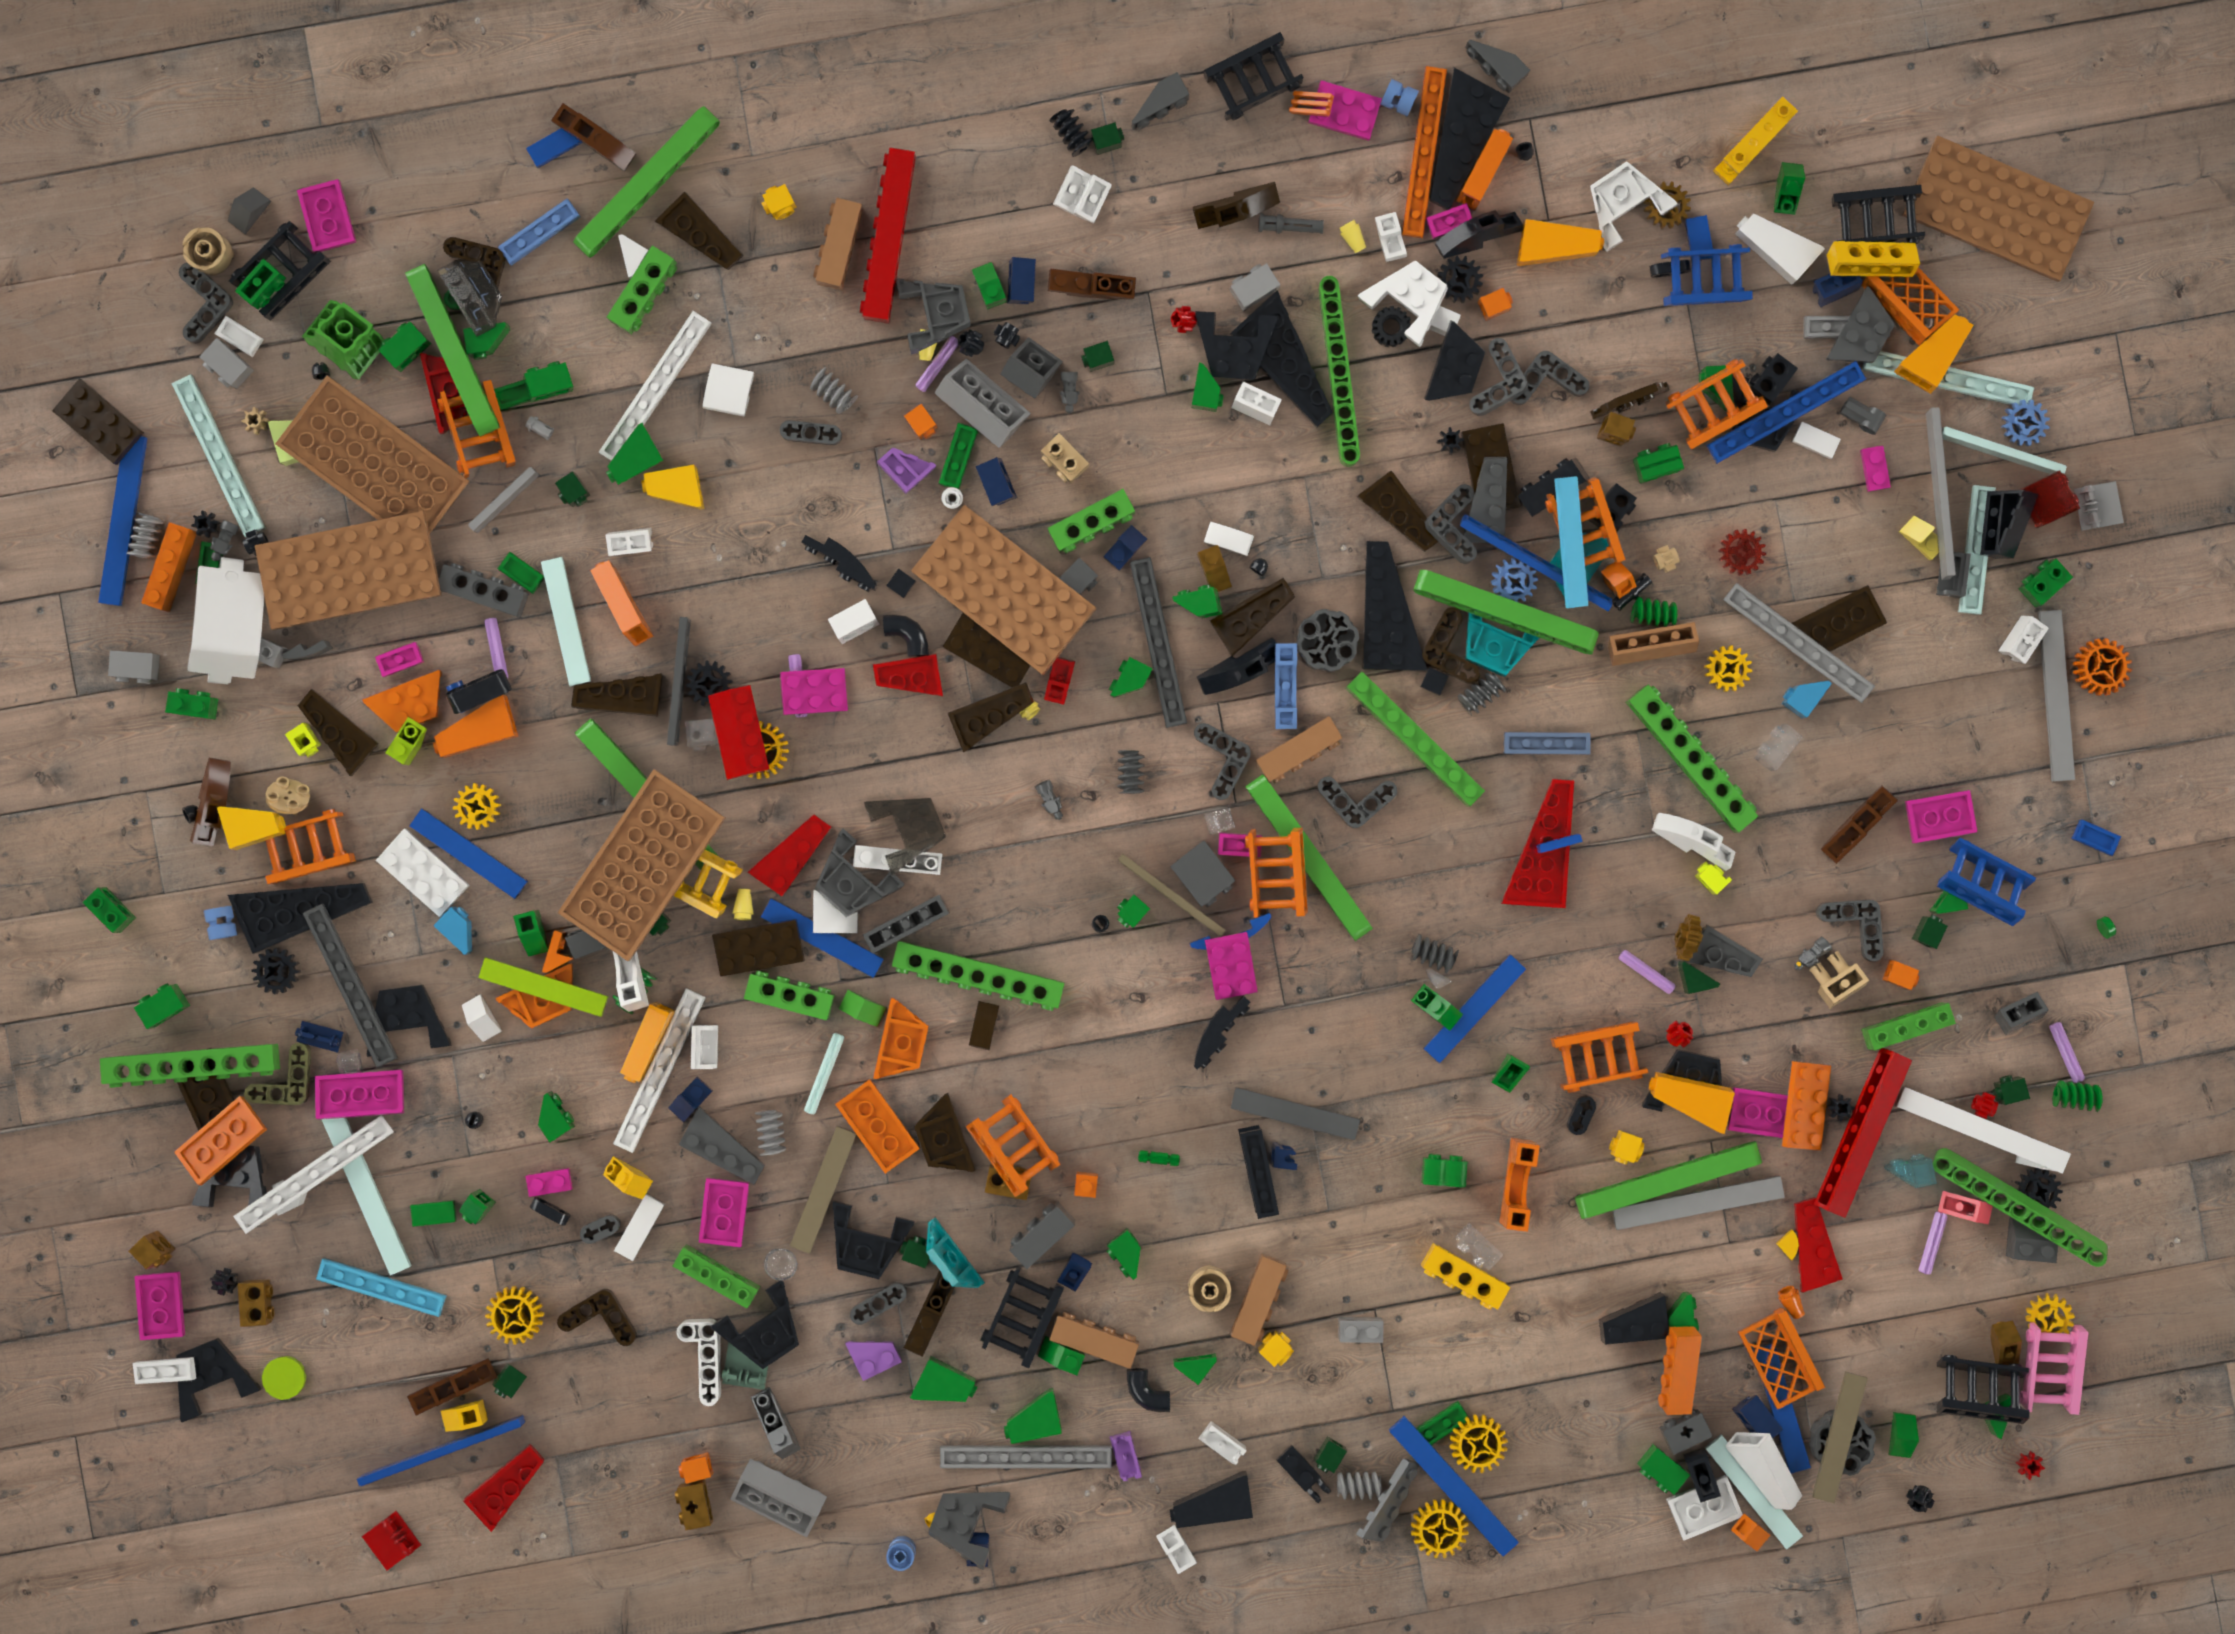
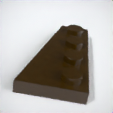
(694, 226)
(1397, 507)
(1247, 618)
(626, 696)
(983, 717)

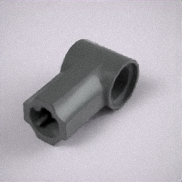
(1867, 417)

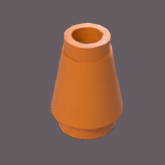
(1791, 1301)

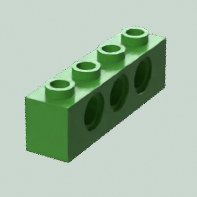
(630, 296)
(1078, 520)
(756, 993)
(1908, 1026)
(716, 1276)

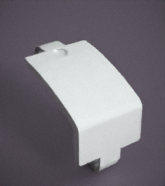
(227, 622)

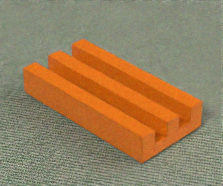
(1311, 95)

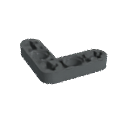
(212, 305)
(1542, 371)
(1509, 379)
(1445, 525)
(1232, 759)
(1359, 808)
(1864, 920)

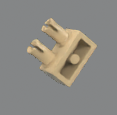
(1064, 459)
(1838, 988)

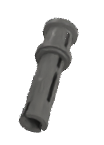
(1316, 225)

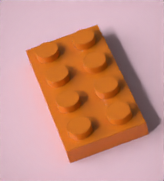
(1806, 1105)
(877, 1126)
(220, 1140)

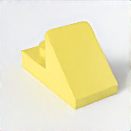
(1921, 536)

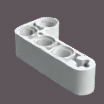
(713, 1362)

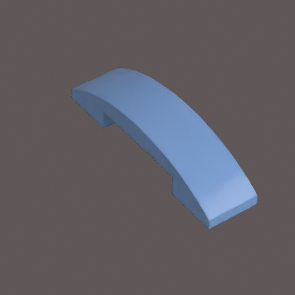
(1285, 685)

